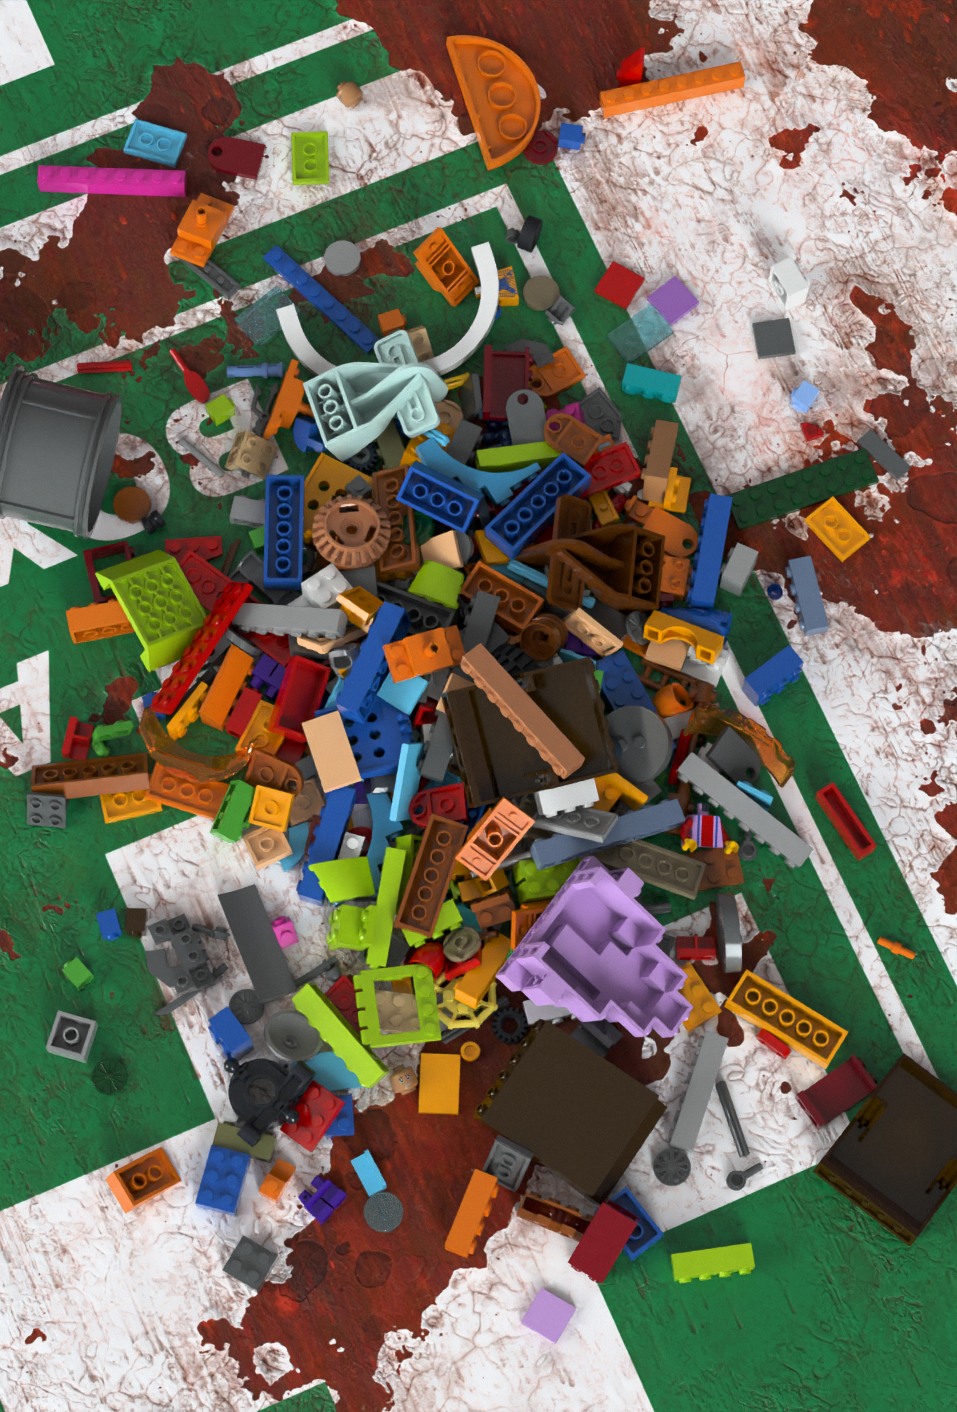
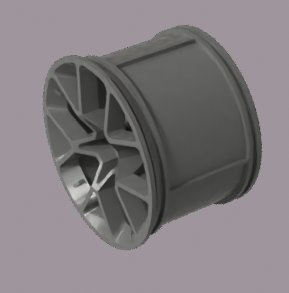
(56, 451)

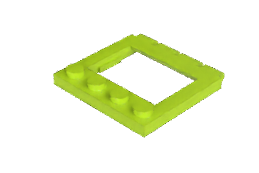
(425, 1001)

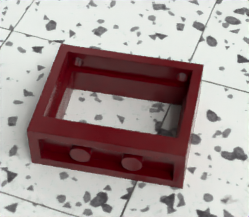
(99, 553)

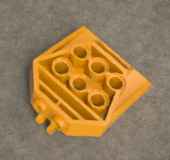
(333, 475)

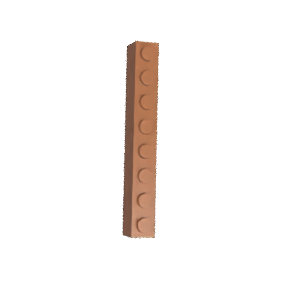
(522, 711)

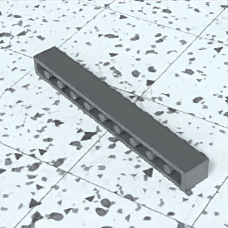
(476, 632)

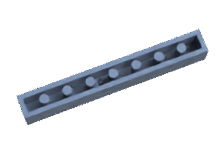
(628, 828)

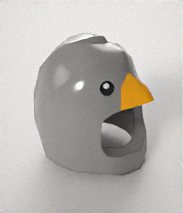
(342, 659)

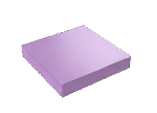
(548, 1315)

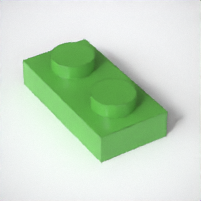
(118, 729)

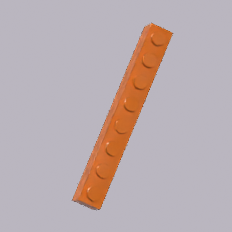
(672, 89)

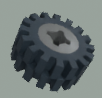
(366, 463)

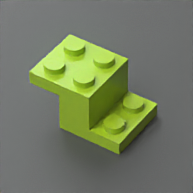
(352, 927)

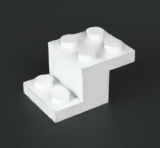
(322, 589)

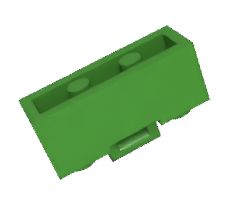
(230, 817)

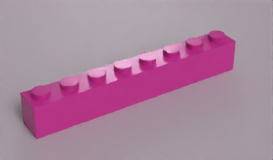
(112, 181)

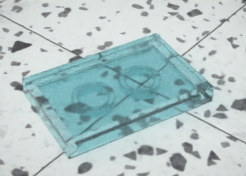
(261, 319)
(640, 334)

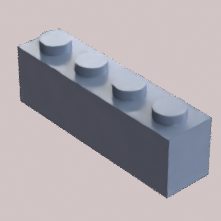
(807, 596)

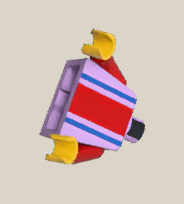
(705, 831)

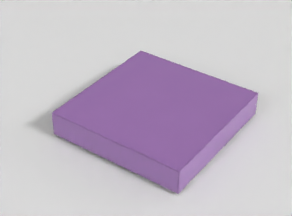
(673, 300)

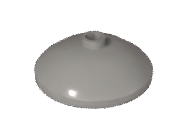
(292, 1028)

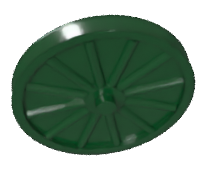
(109, 1076)

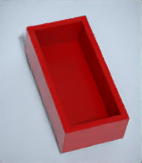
(298, 697)

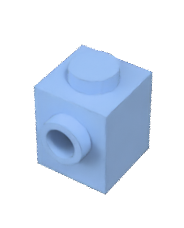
(804, 397)

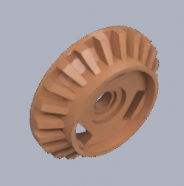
(355, 550)

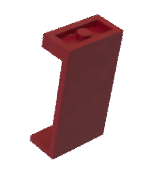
(836, 1092)
(603, 1240)

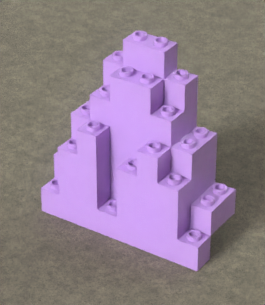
(600, 955)

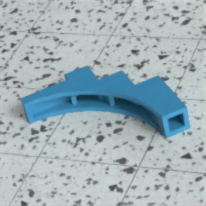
(495, 485)
(382, 831)

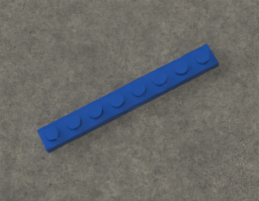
(321, 299)

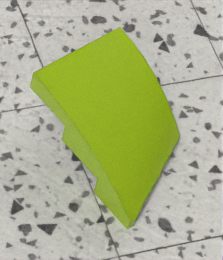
(438, 584)
(345, 878)

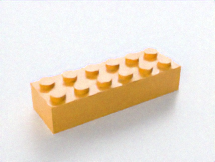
(786, 1019)

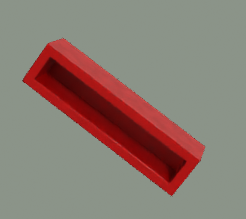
(845, 821)

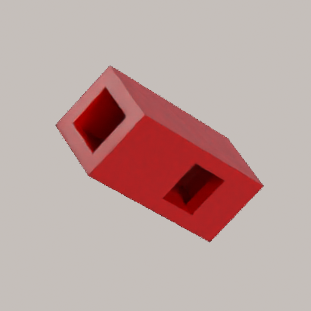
(243, 712)

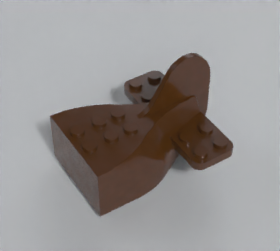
(615, 561)

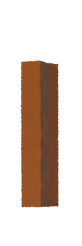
(398, 555)
(92, 776)
(430, 876)

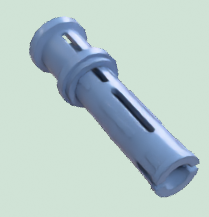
(265, 370)

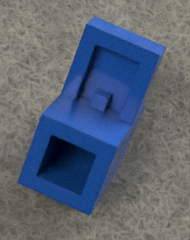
(306, 435)

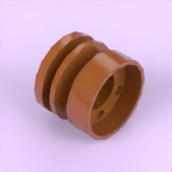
(542, 646)

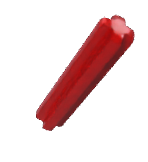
(104, 367)
(679, 757)

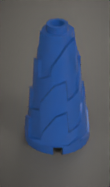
(711, 620)

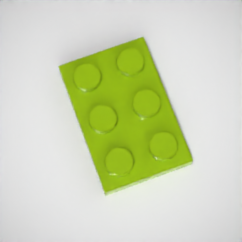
(310, 158)

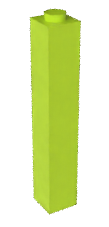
(515, 457)
(386, 902)

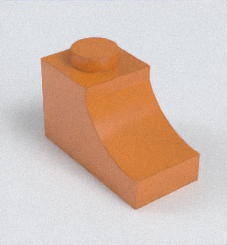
(277, 1180)

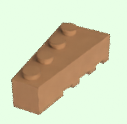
(659, 460)

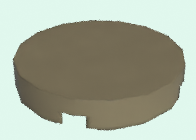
(540, 293)
(461, 944)

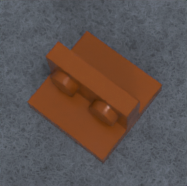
(494, 908)

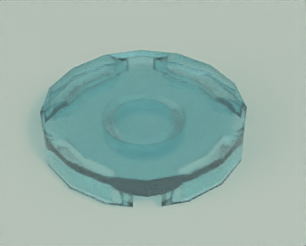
(383, 1212)

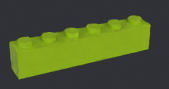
(340, 1035)

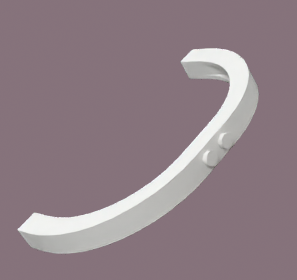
(441, 364)

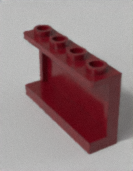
(502, 376)

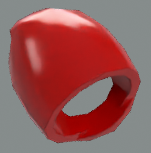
(432, 956)

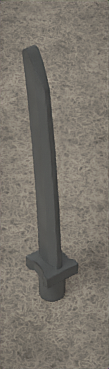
(326, 965)
(217, 973)

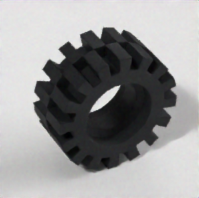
(513, 1037)

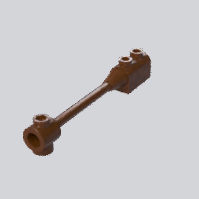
(702, 695)

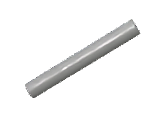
(201, 457)

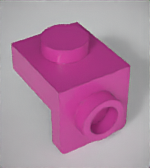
(284, 931)

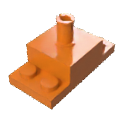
(201, 229)
(445, 267)
(288, 402)
(424, 653)
(494, 838)
(524, 919)

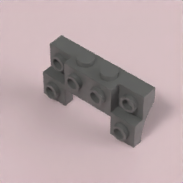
(252, 571)
(191, 957)

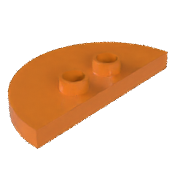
(498, 96)

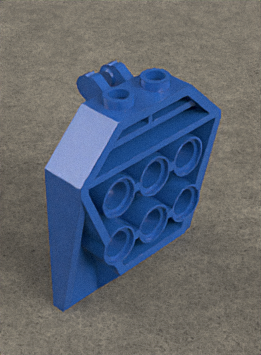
(391, 726)

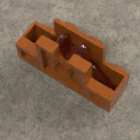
(554, 1216)

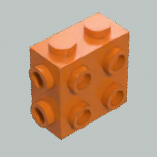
(675, 575)

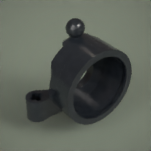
(259, 1117)

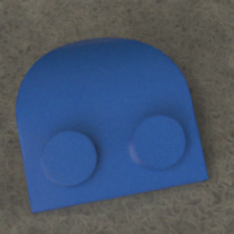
(343, 1123)

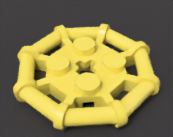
(460, 1009)

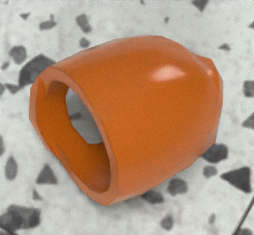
(667, 700)

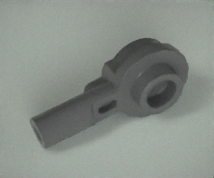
(747, 850)
(219, 933)
(737, 1179)

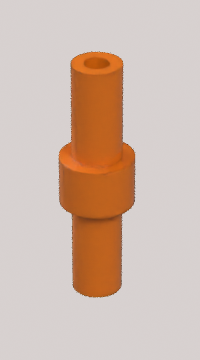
(896, 948)

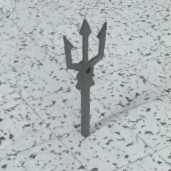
(264, 416)

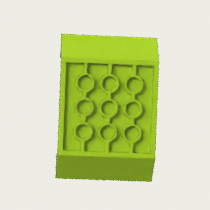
(157, 605)

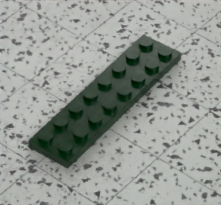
(802, 489)

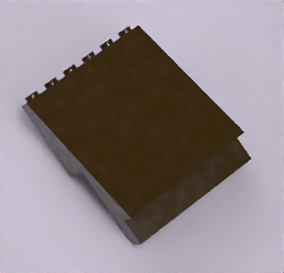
(498, 758)
(571, 1110)
(898, 1151)

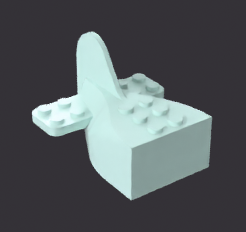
(361, 398)

